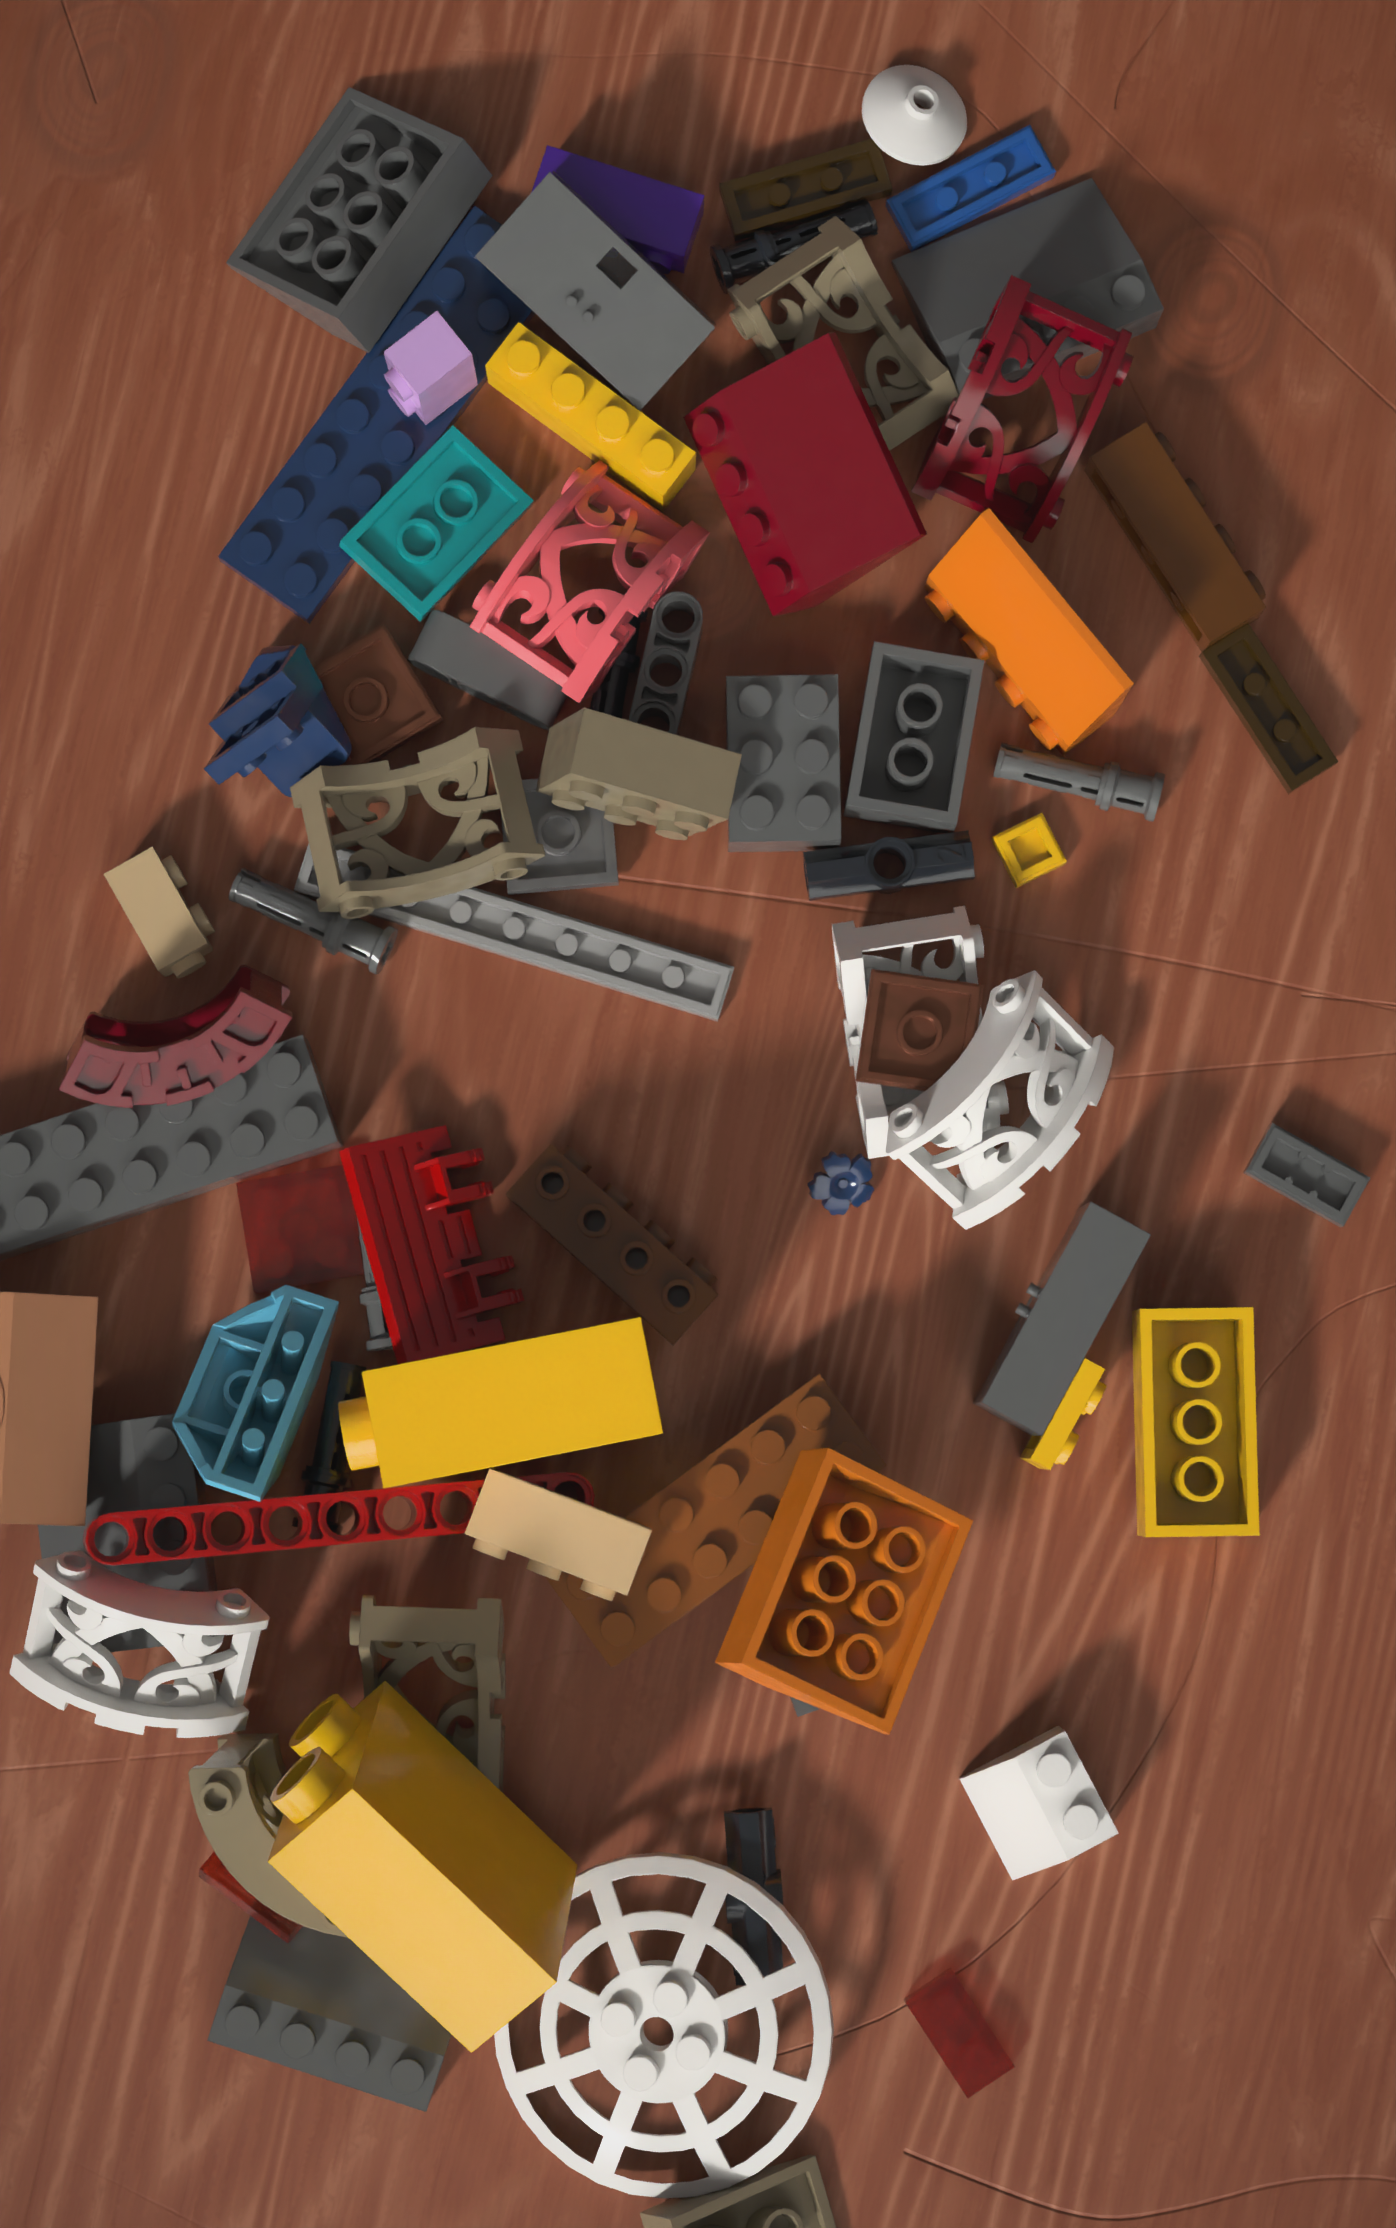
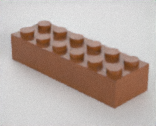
(714, 1520)

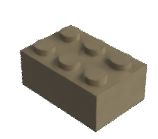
(637, 774)

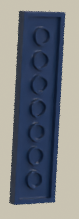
(365, 439)

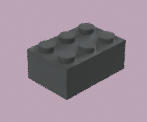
(914, 738)
(788, 762)

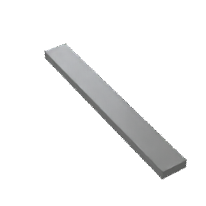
(554, 943)

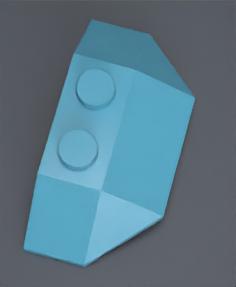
(254, 1389)

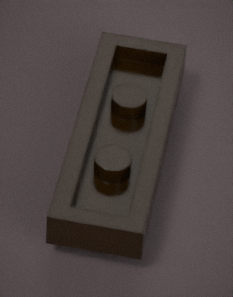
(805, 189)
(1268, 708)

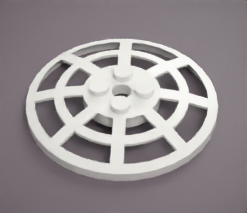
(698, 2023)

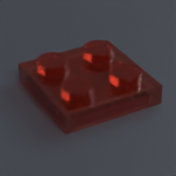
(300, 1229)

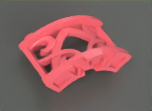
(591, 647)

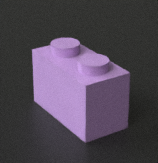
(429, 369)

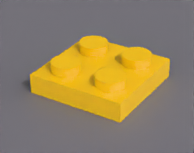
(1058, 1438)

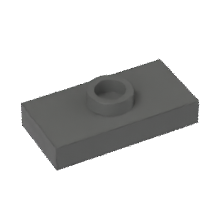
(1306, 1175)

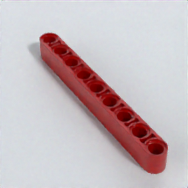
(311, 1516)

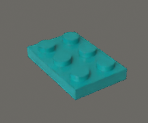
(436, 523)

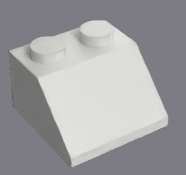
(1038, 1804)

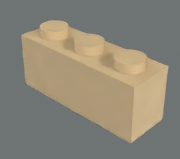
(557, 1534)

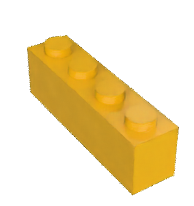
(590, 416)

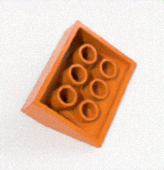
(1026, 635)
(844, 1590)

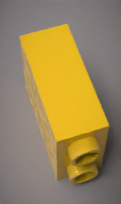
(503, 1404)
(422, 1862)

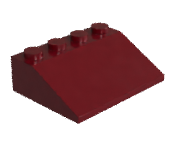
(805, 476)

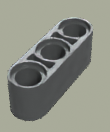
(671, 648)
(485, 670)

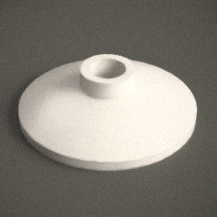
(905, 129)

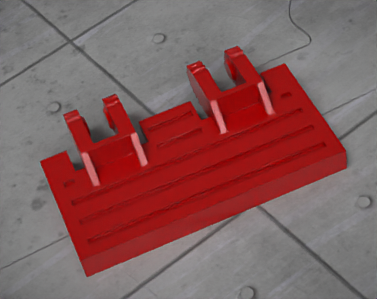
(420, 1247)

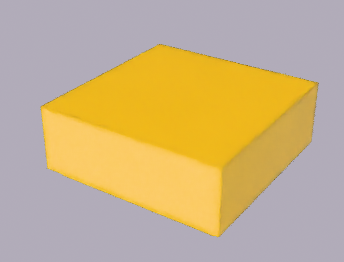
(1028, 850)

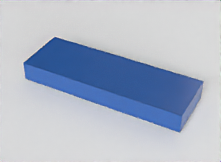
(970, 188)

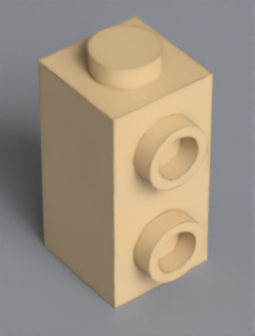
(160, 913)

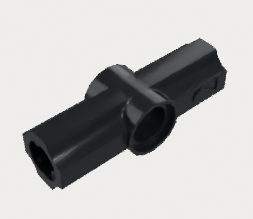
(924, 858)
(752, 1854)

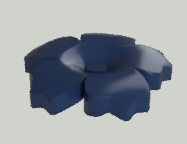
(843, 1183)

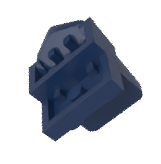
(278, 722)

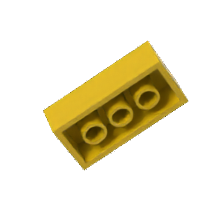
(1195, 1422)

